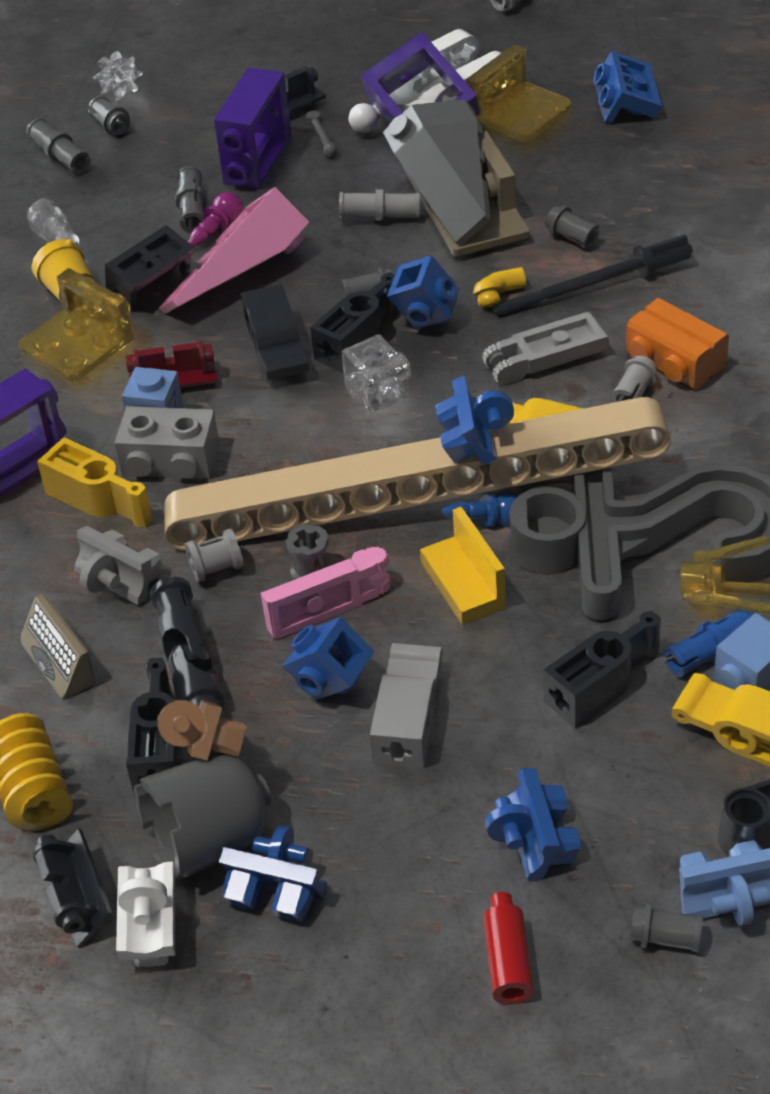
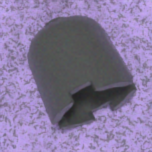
(202, 810)

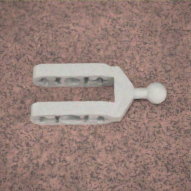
(459, 50)

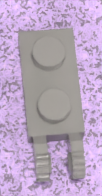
(545, 347)

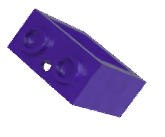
(405, 65)
(249, 131)
(39, 400)

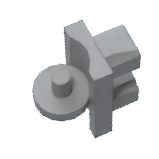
(111, 564)

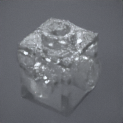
(375, 373)

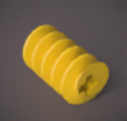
(29, 775)

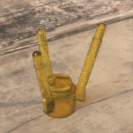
(706, 584)

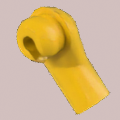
(498, 282)

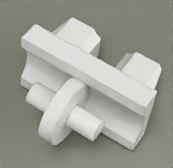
(146, 914)

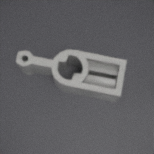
(405, 706)

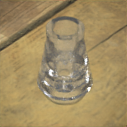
(50, 221)

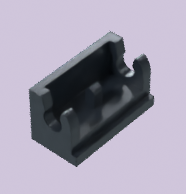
(147, 263)

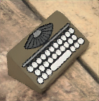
(56, 649)

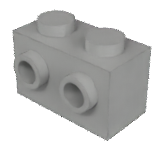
(167, 442)

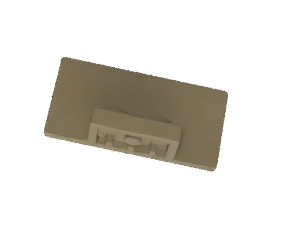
(505, 221)

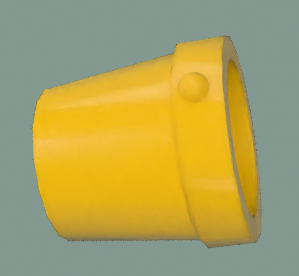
(55, 259)

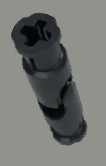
(185, 643)

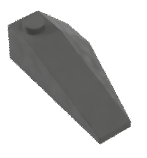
(444, 160)

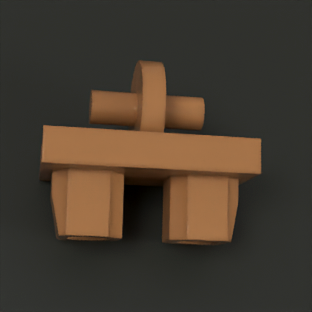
(200, 728)

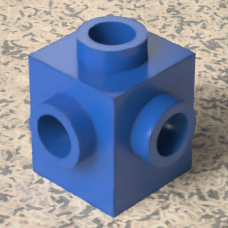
(423, 292)
(327, 658)

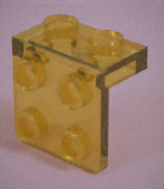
(510, 101)
(82, 334)

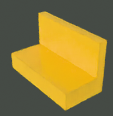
(466, 571)

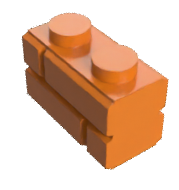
(677, 343)

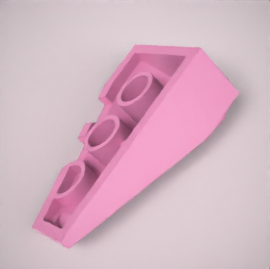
(252, 238)

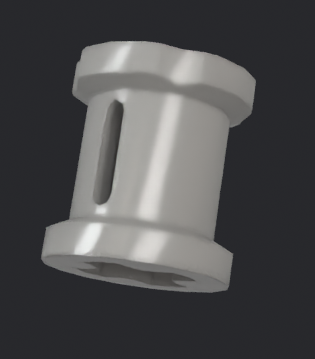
(214, 555)

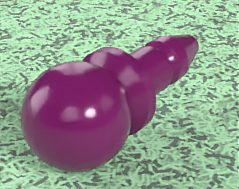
(224, 211)

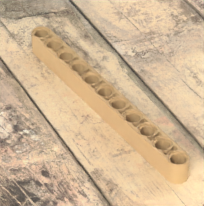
(416, 474)

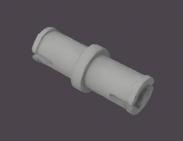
(379, 205)

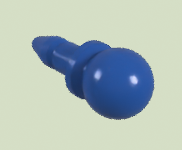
(488, 510)

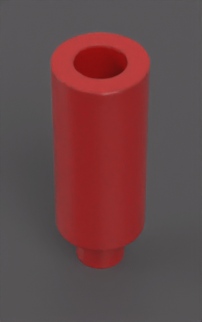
(507, 951)

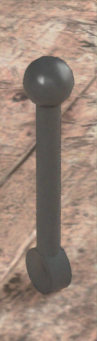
(329, 148)

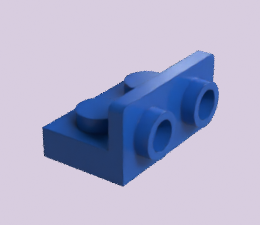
(626, 84)

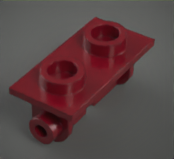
(192, 362)

